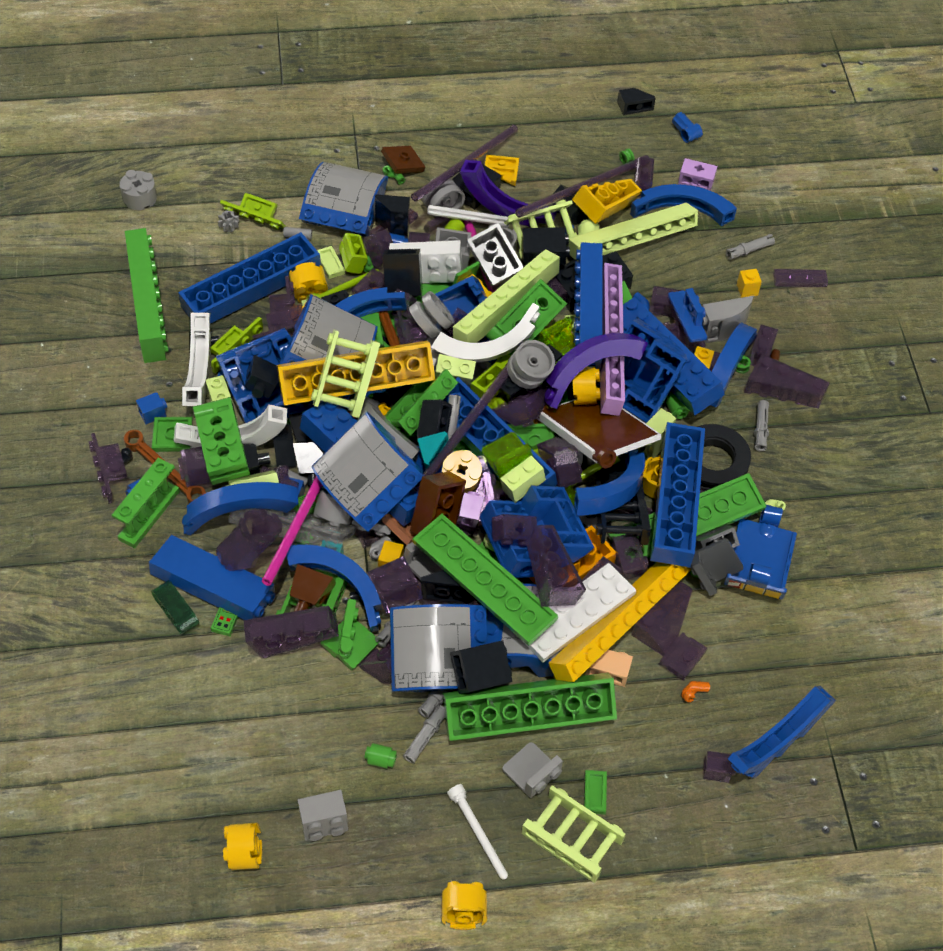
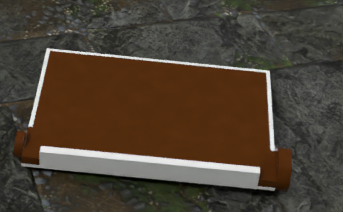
(598, 434)

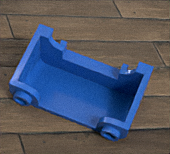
(463, 295)

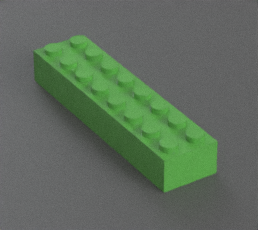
(146, 295)
(529, 706)

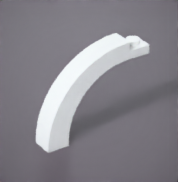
(492, 349)
(195, 389)
(254, 432)

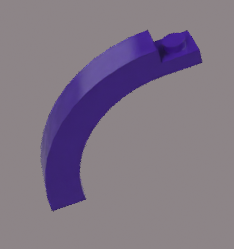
(490, 195)
(585, 354)

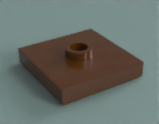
(403, 159)

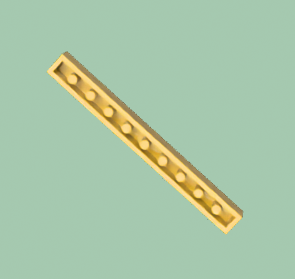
(592, 644)

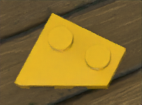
(505, 166)

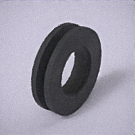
(734, 445)

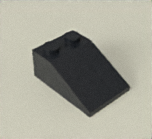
(444, 588)

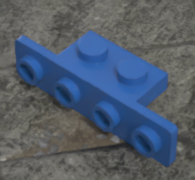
(689, 313)

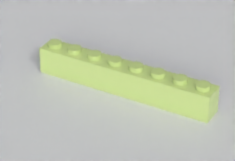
(639, 229)
(492, 309)

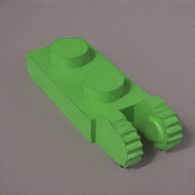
(348, 630)

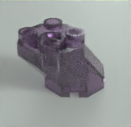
(249, 539)

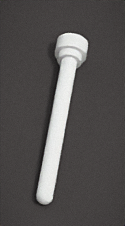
(458, 795)

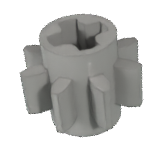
(228, 221)

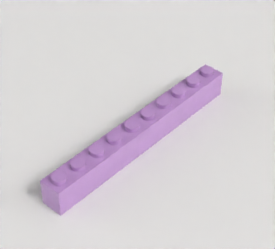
(612, 368)

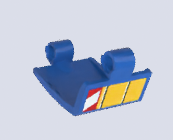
(764, 555)

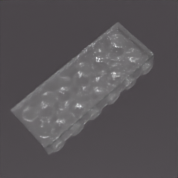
(312, 532)

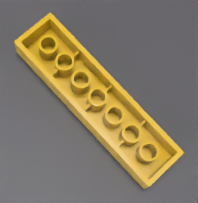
(393, 368)

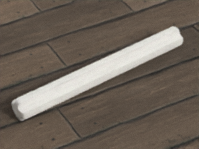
(465, 215)

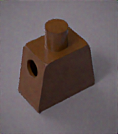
(310, 588)

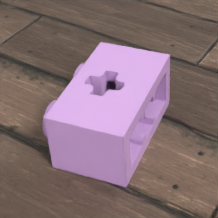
(697, 174)
(470, 509)

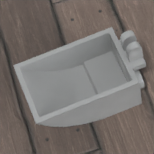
(724, 317)

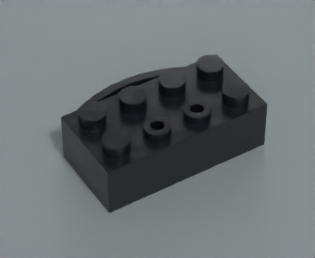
(567, 276)

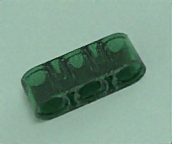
(175, 607)

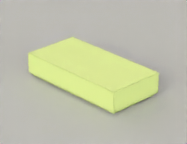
(331, 262)

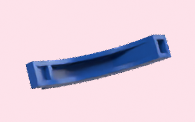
(675, 194)
(373, 301)
(732, 354)
(615, 493)
(238, 497)
(336, 563)

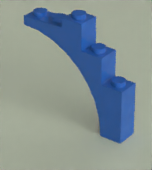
(777, 740)

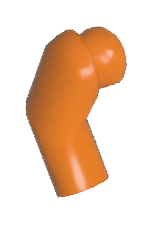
(692, 688)

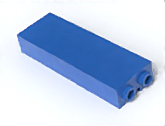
(209, 580)

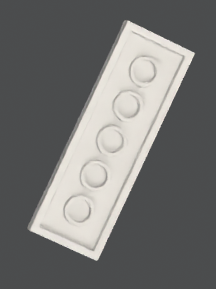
(603, 594)

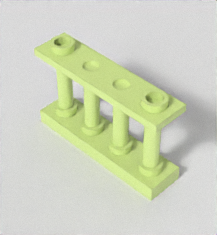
(560, 205)
(365, 369)
(571, 854)

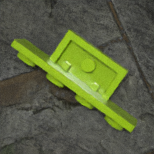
(256, 208)
(234, 338)

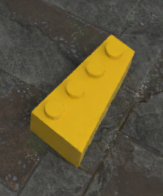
(607, 199)

